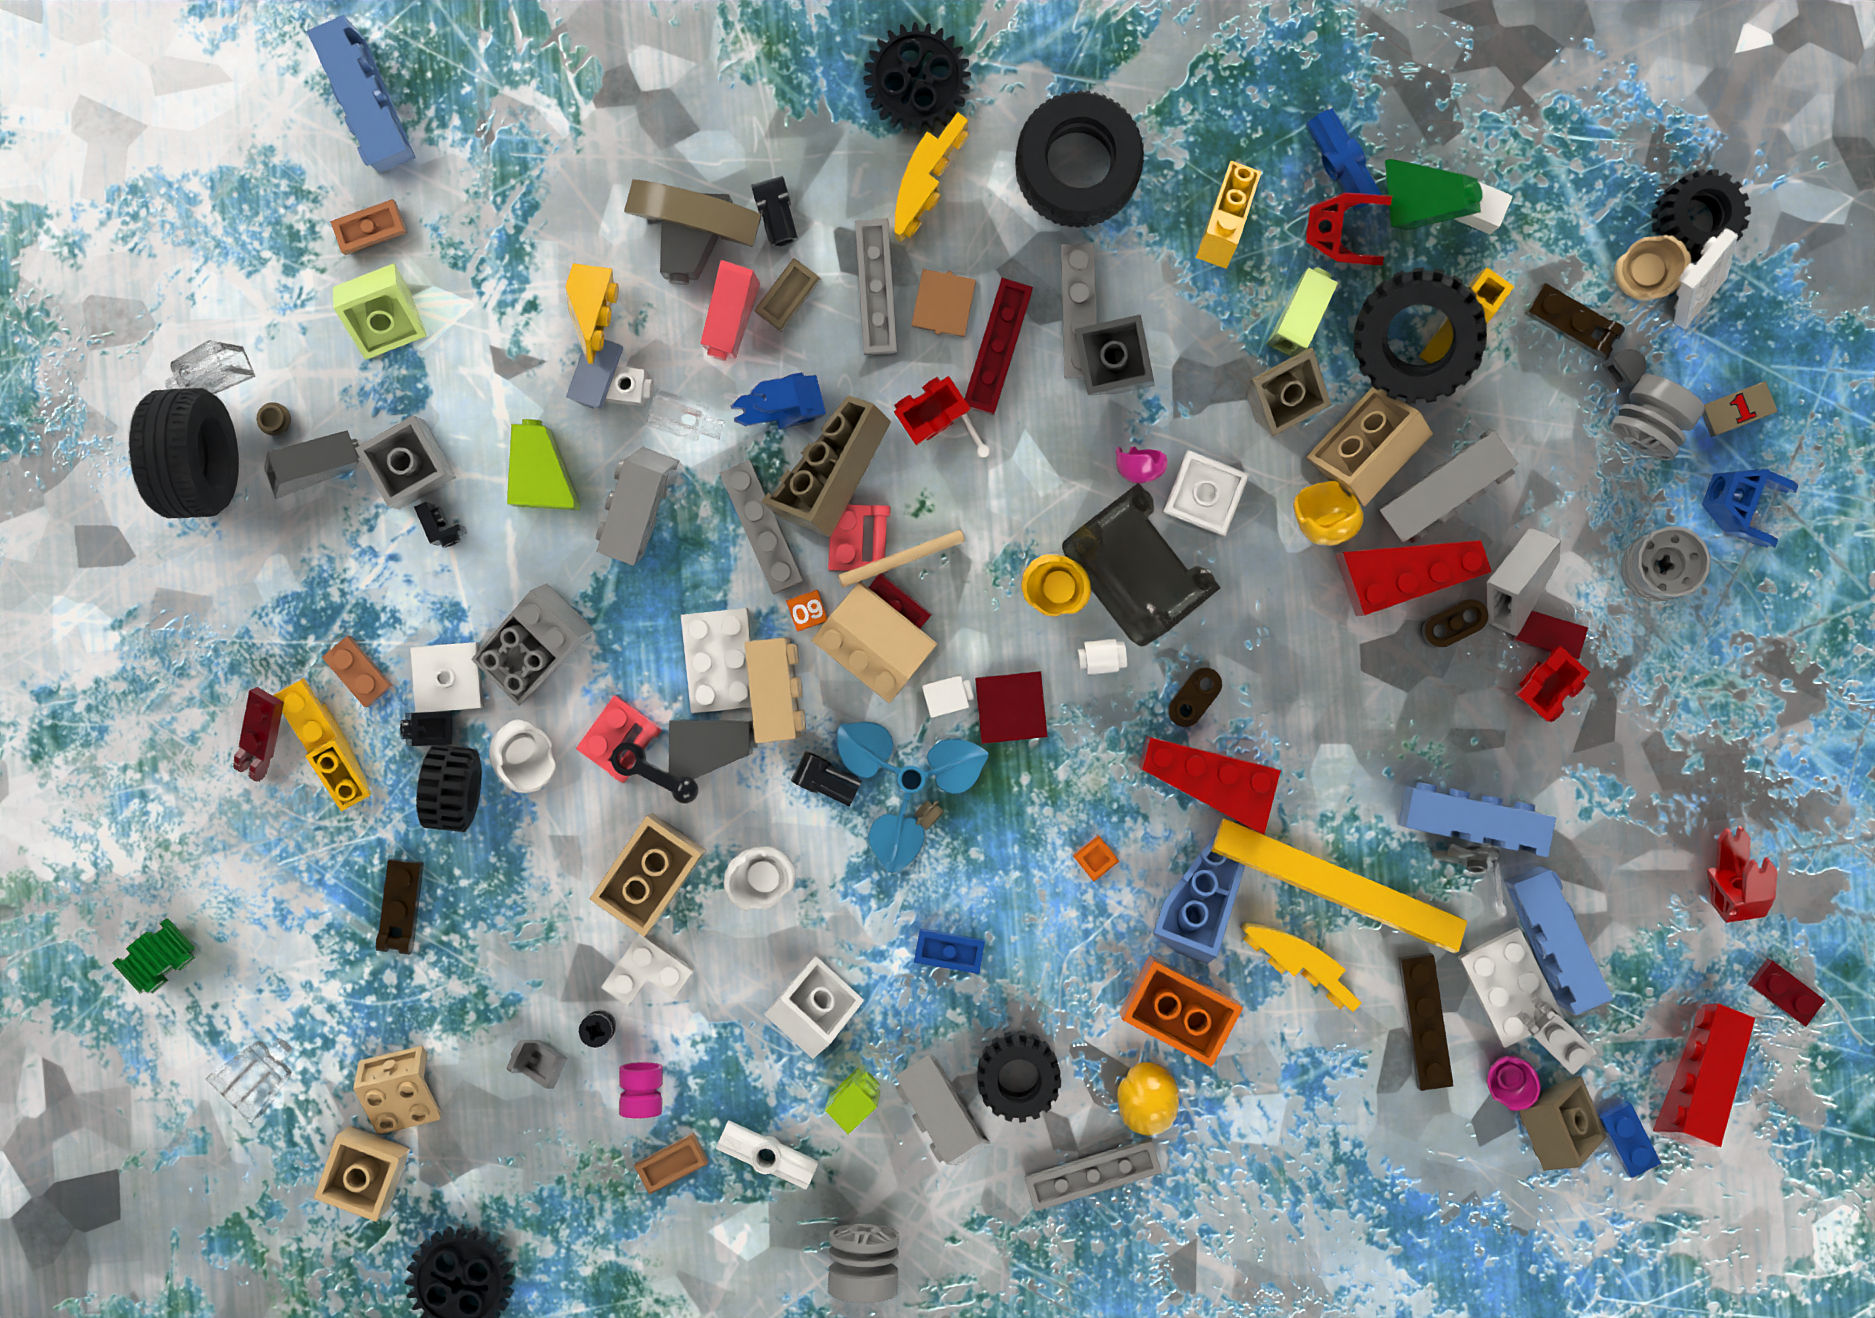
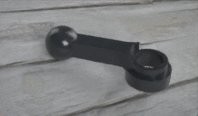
(683, 789)

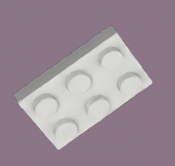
(1704, 279)
(717, 659)
(1507, 983)

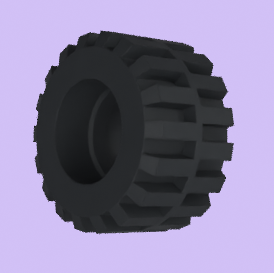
(1716, 193)
(449, 788)
(1018, 1103)

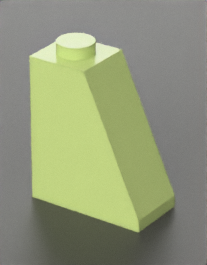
(1303, 312)

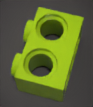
(853, 1100)

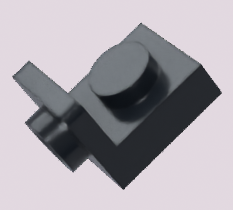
(433, 523)
(427, 728)

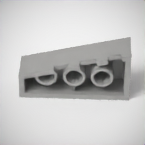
(1449, 486)

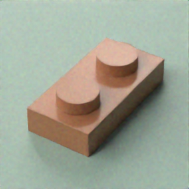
(368, 227)
(357, 671)

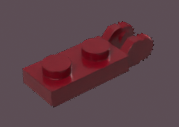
(258, 733)

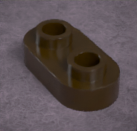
(1453, 623)
(1194, 696)

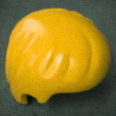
(1327, 513)
(1056, 585)
(1148, 1099)

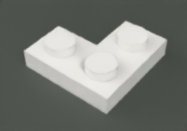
(645, 962)

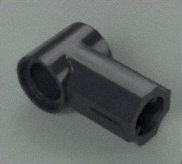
(773, 203)
(819, 776)

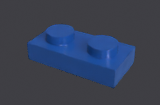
(949, 951)
(1629, 1139)

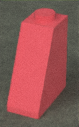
(729, 310)

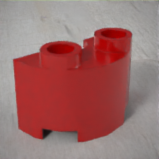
(932, 410)
(1551, 682)

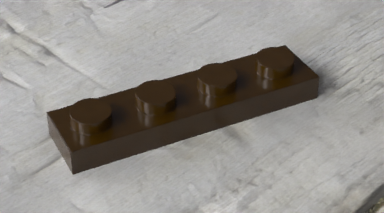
(1425, 1021)

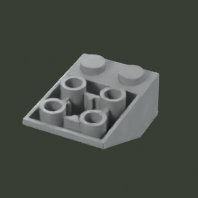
(532, 643)

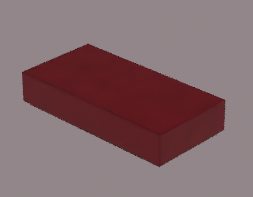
(1550, 632)

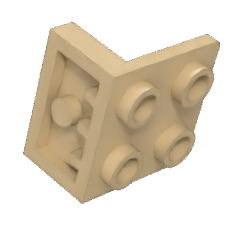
(395, 1090)

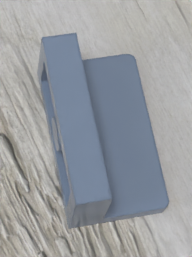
(593, 380)

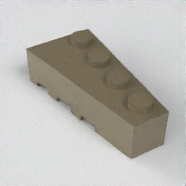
(830, 468)

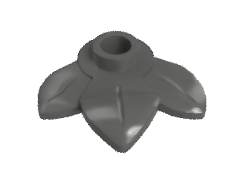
(1475, 858)

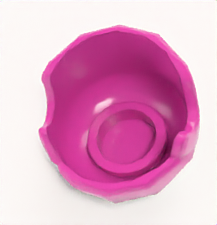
(1140, 465)
(1513, 1083)

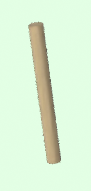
(901, 558)

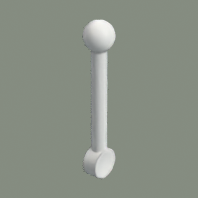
(982, 450)

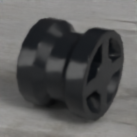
(601, 1022)

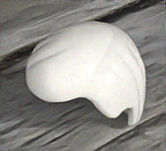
(522, 756)
(759, 878)

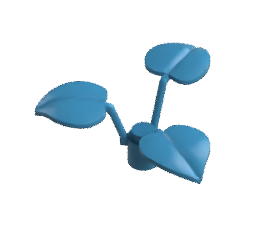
(955, 768)

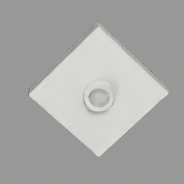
(1206, 493)
(446, 677)

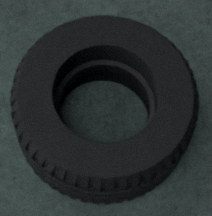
(1088, 115)
(184, 453)

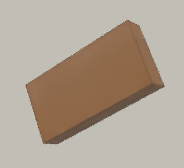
(671, 1163)

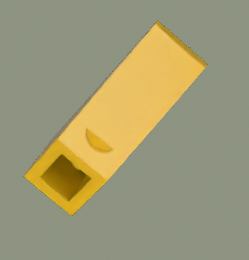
(1228, 215)
(1490, 291)
(589, 302)

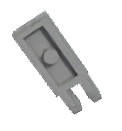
(1558, 1037)

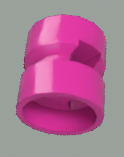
(641, 1096)

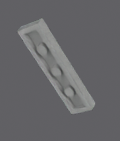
(876, 286)
(1077, 300)
(761, 527)
(1093, 1174)

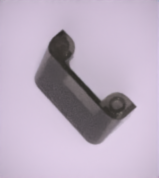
(1136, 569)

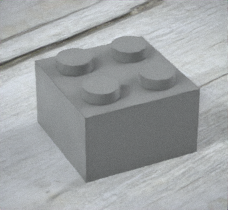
(405, 462)

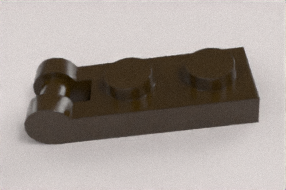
(1574, 320)
(400, 905)

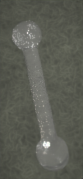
(1500, 910)

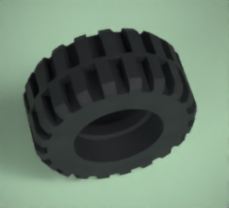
(1427, 380)

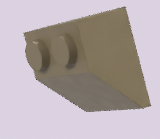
(1288, 393)
(1563, 1125)

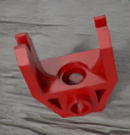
(1333, 210)
(1737, 885)

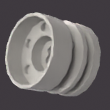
(1657, 417)
(1679, 552)
(863, 1263)

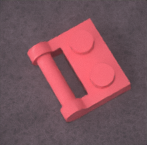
(847, 538)
(611, 730)

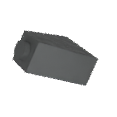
(685, 249)
(310, 462)
(707, 745)

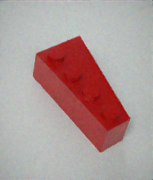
(1399, 574)
(1223, 782)
(1706, 1078)

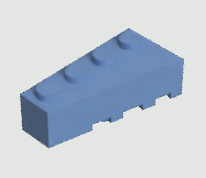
(361, 93)
(1477, 820)
(1557, 940)

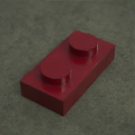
(900, 600)
(1786, 992)

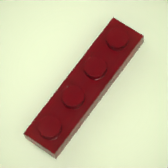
(998, 346)

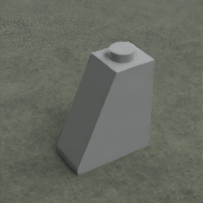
(1521, 580)

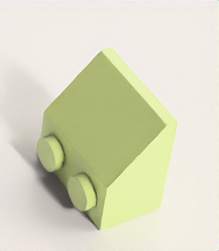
(378, 311)

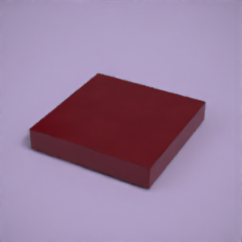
(1011, 707)

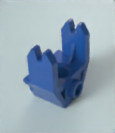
(786, 400)
(1736, 514)

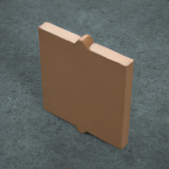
(943, 303)

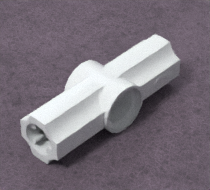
(788, 1163)

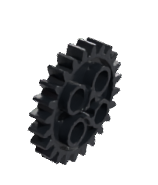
(890, 66)
(466, 1250)

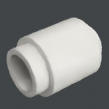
(1102, 656)

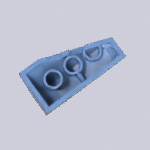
(1200, 906)

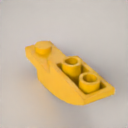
(918, 186)
(325, 744)
(1293, 954)

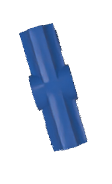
(1341, 155)

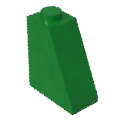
(1429, 195)

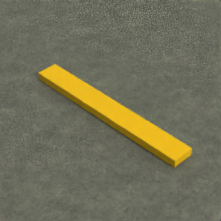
(1339, 885)

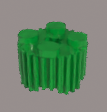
(154, 957)

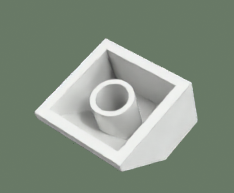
(814, 1007)

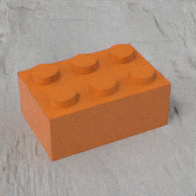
(1180, 1010)

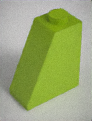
(537, 470)

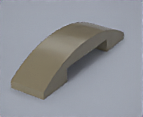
(693, 210)

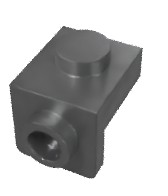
(537, 1062)

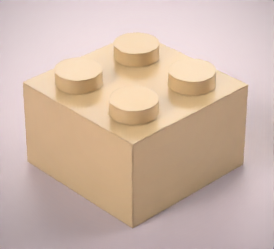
(362, 1173)

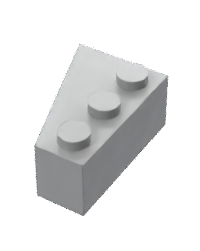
(634, 505)

